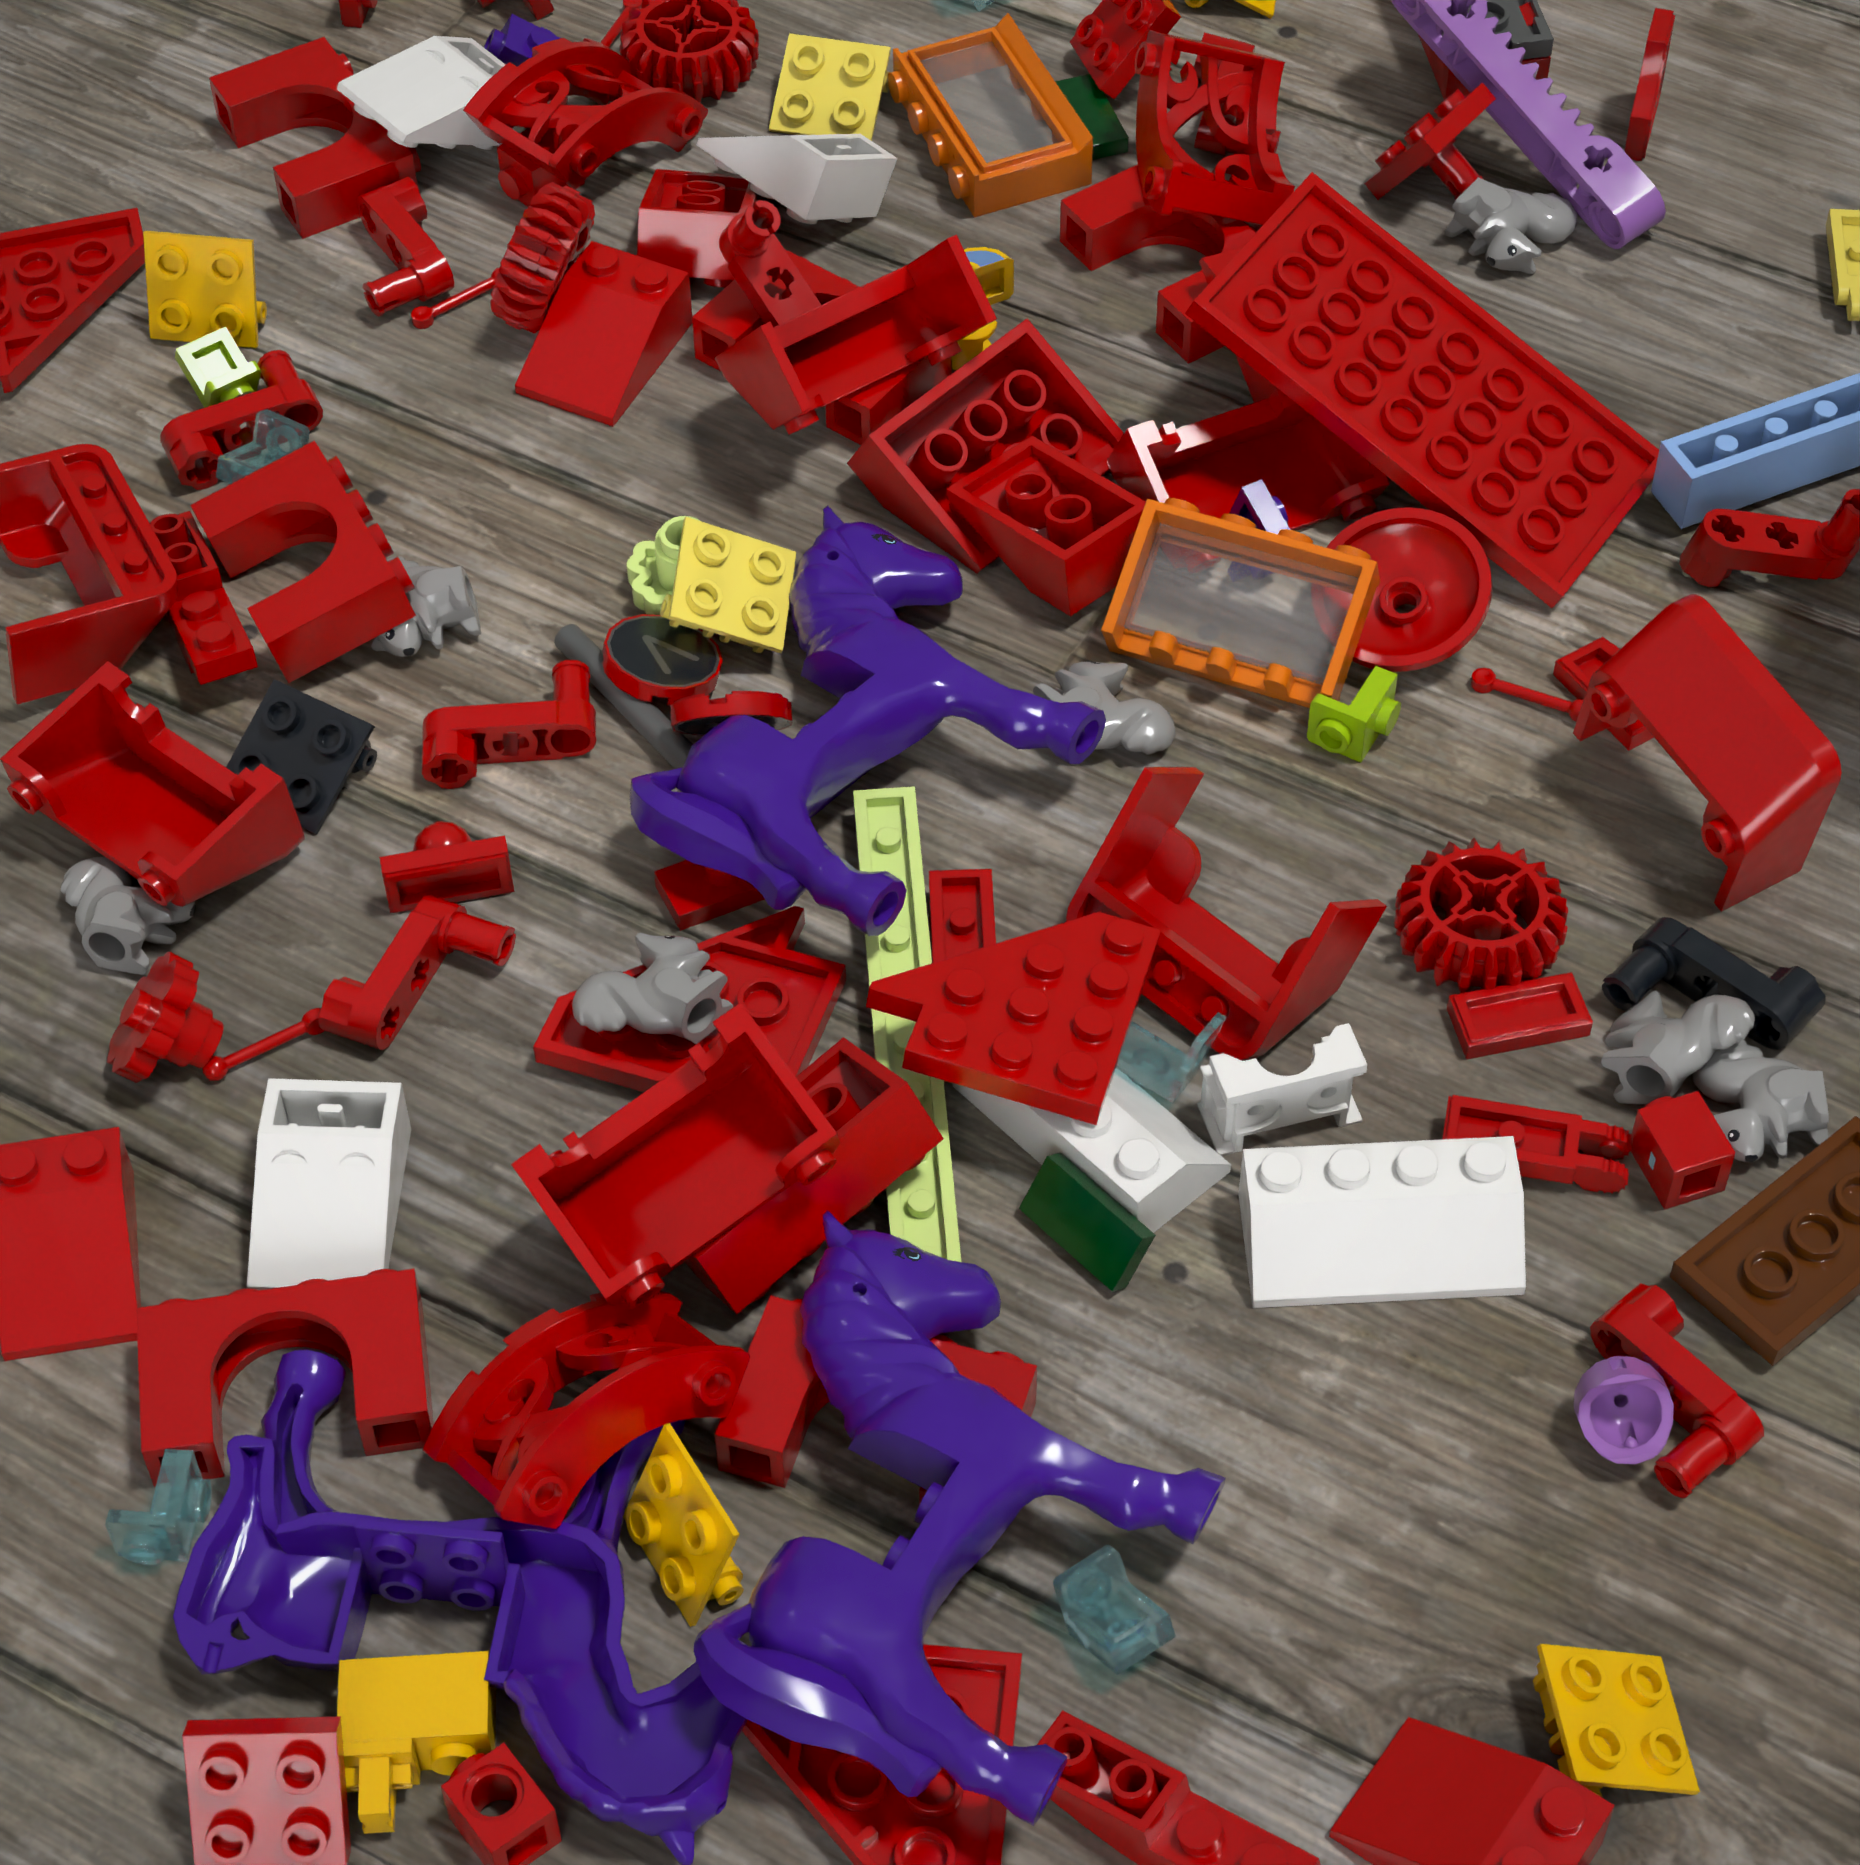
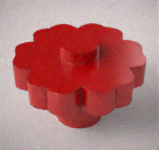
(164, 1022)

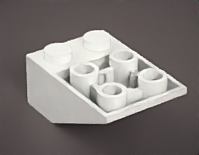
(424, 92)
(809, 174)
(326, 1180)

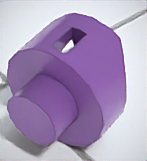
(1624, 1409)

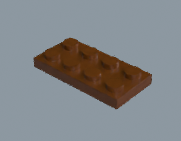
(1786, 1253)

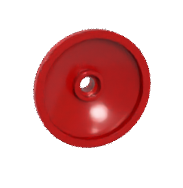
(1422, 563)

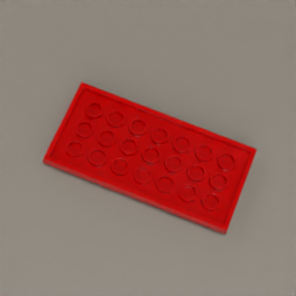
(1428, 387)

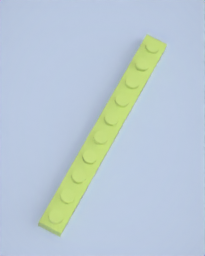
(888, 839)

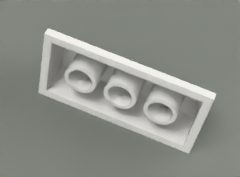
(1132, 1153)
(1383, 1221)

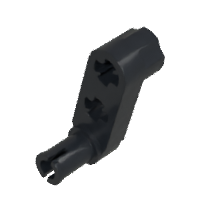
(1704, 969)

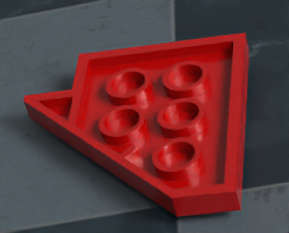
(57, 280)
(780, 988)
(1028, 1014)
(867, 1811)

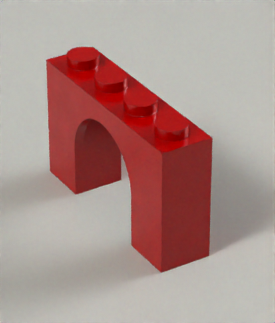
(301, 91)
(1117, 219)
(854, 416)
(347, 596)
(200, 1345)
(785, 1394)

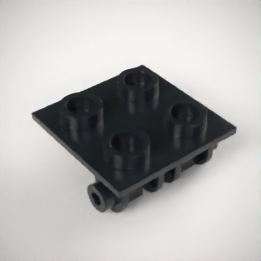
(307, 746)

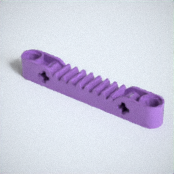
(1611, 199)

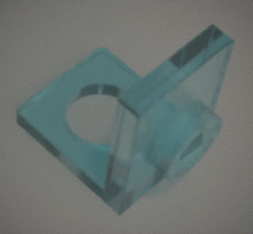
(1161, 1066)

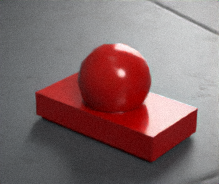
(446, 867)

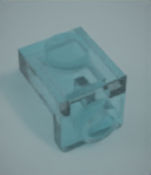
(272, 439)
(176, 1507)
(1109, 1612)

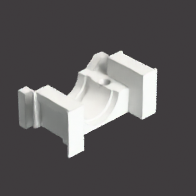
(1247, 1099)

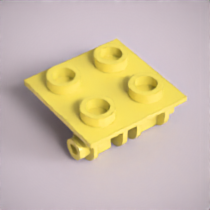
(829, 87)
(731, 586)

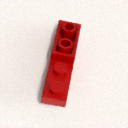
(202, 614)
(1149, 1808)

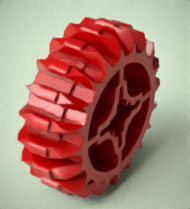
(691, 45)
(539, 255)
(1480, 935)

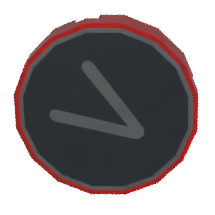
(658, 660)
(699, 714)

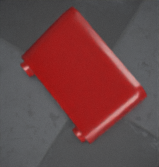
(1266, 440)
(149, 795)
(682, 1162)

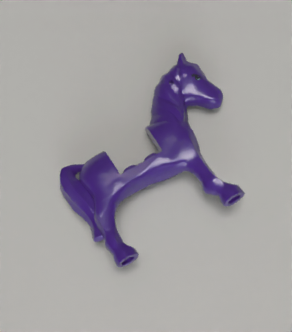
(753, 790)
(307, 1575)
(843, 1636)

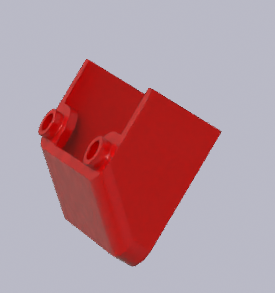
(858, 338)
(81, 513)
(1729, 733)
(1199, 961)

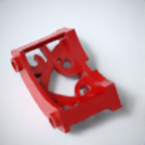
(590, 132)
(1168, 172)
(504, 1417)

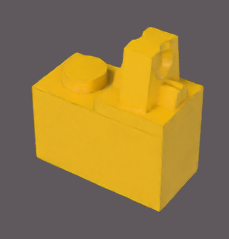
(409, 1719)

